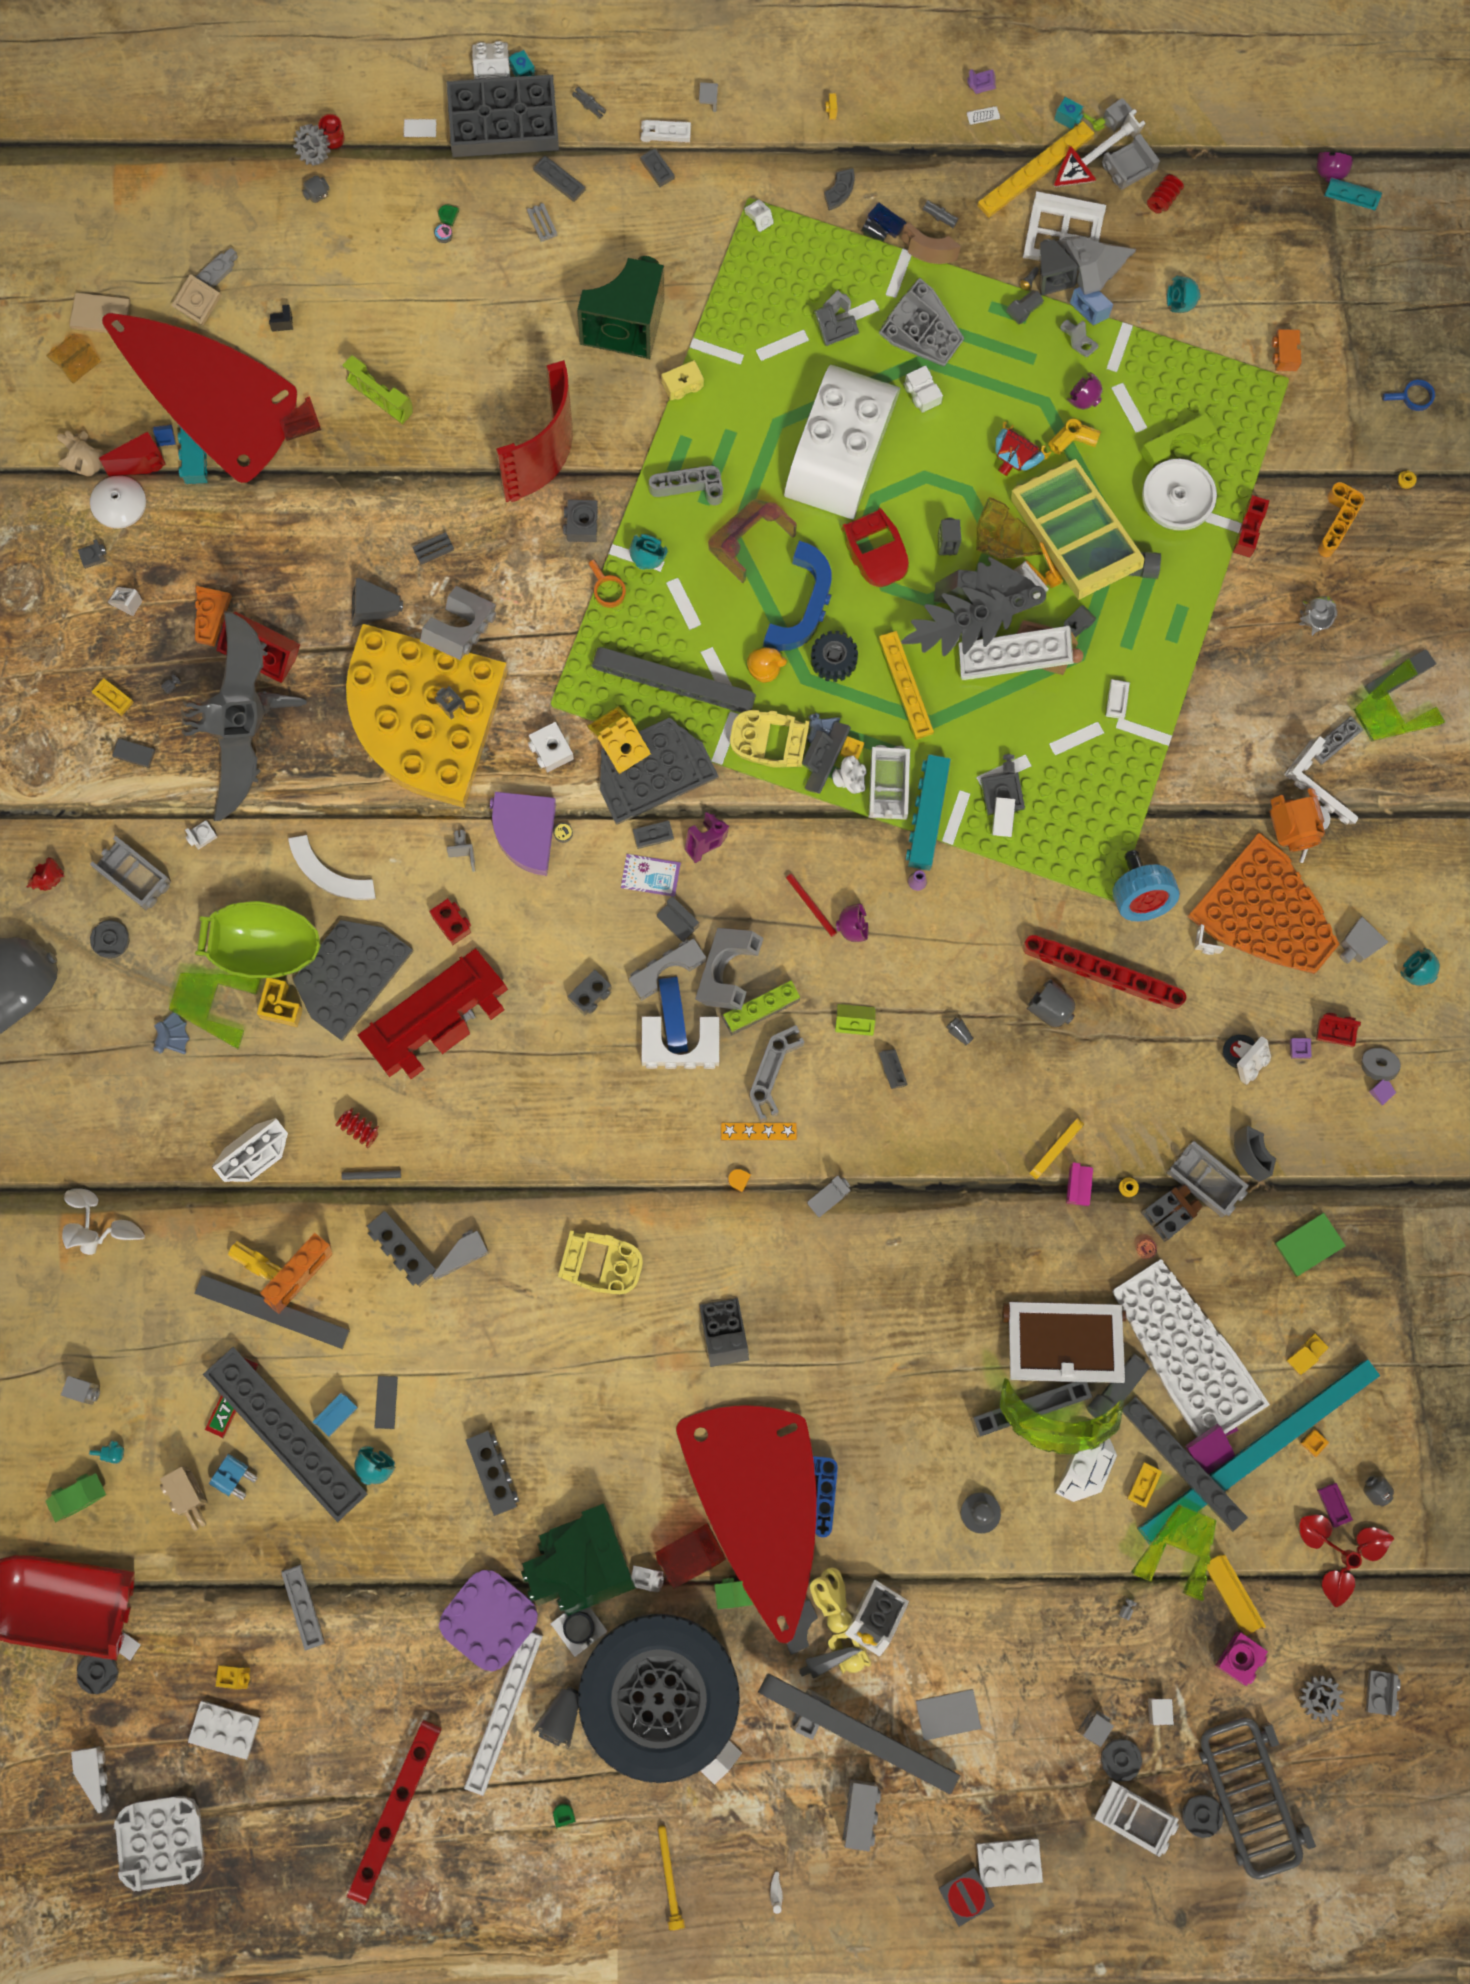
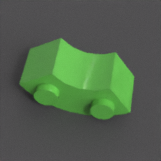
(75, 1497)
(731, 1594)

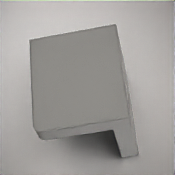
(708, 94)

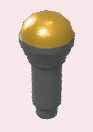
(1026, 283)

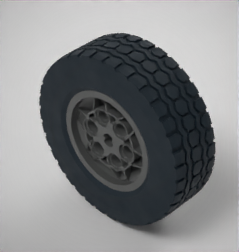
(700, 1725)

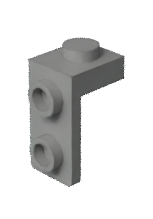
(829, 1196)

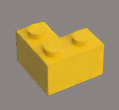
(273, 1004)

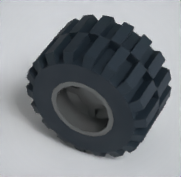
(834, 656)

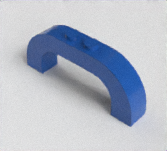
(796, 636)

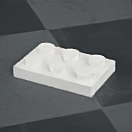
(224, 1730)
(1009, 1862)

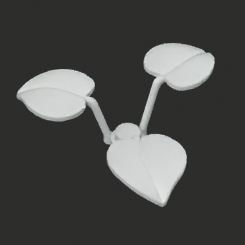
(77, 1235)

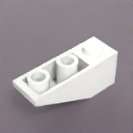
(89, 1773)

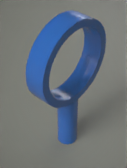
(1403, 396)

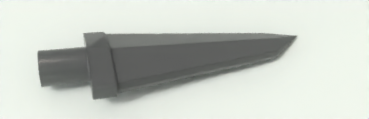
(822, 1663)

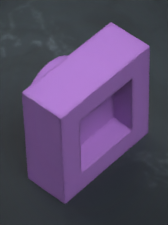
(1300, 1048)

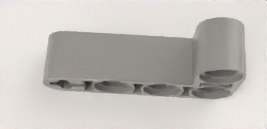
(686, 485)

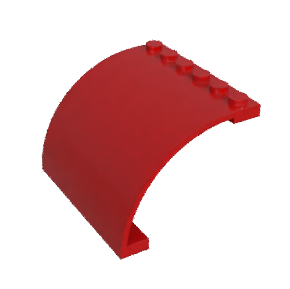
(540, 459)

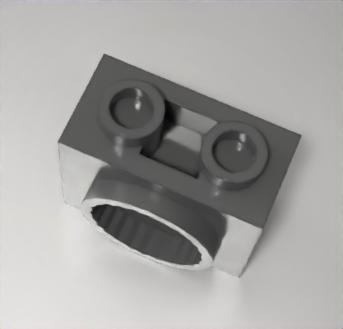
(575, 513)

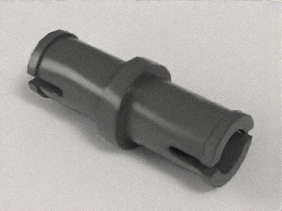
(589, 102)
(940, 214)

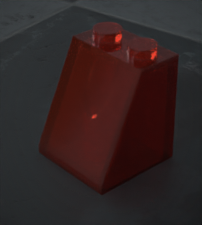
(690, 1556)

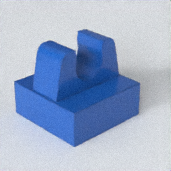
(164, 435)

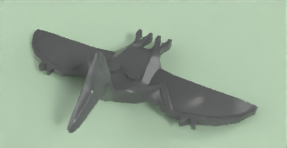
(237, 714)

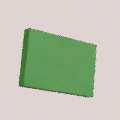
(1310, 1244)

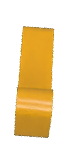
(1340, 523)

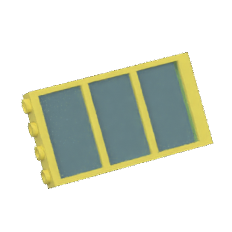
(1077, 529)

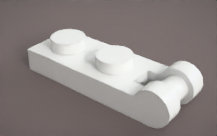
(665, 131)

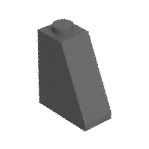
(953, 585)

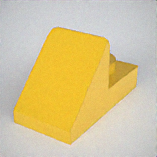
(1307, 1354)

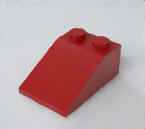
(133, 457)

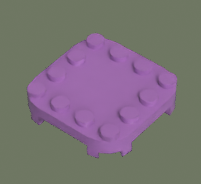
(488, 1620)

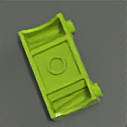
(393, 402)

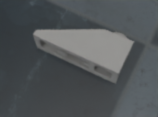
(464, 1252)

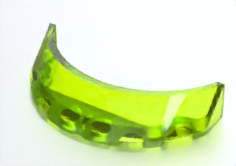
(1057, 1435)

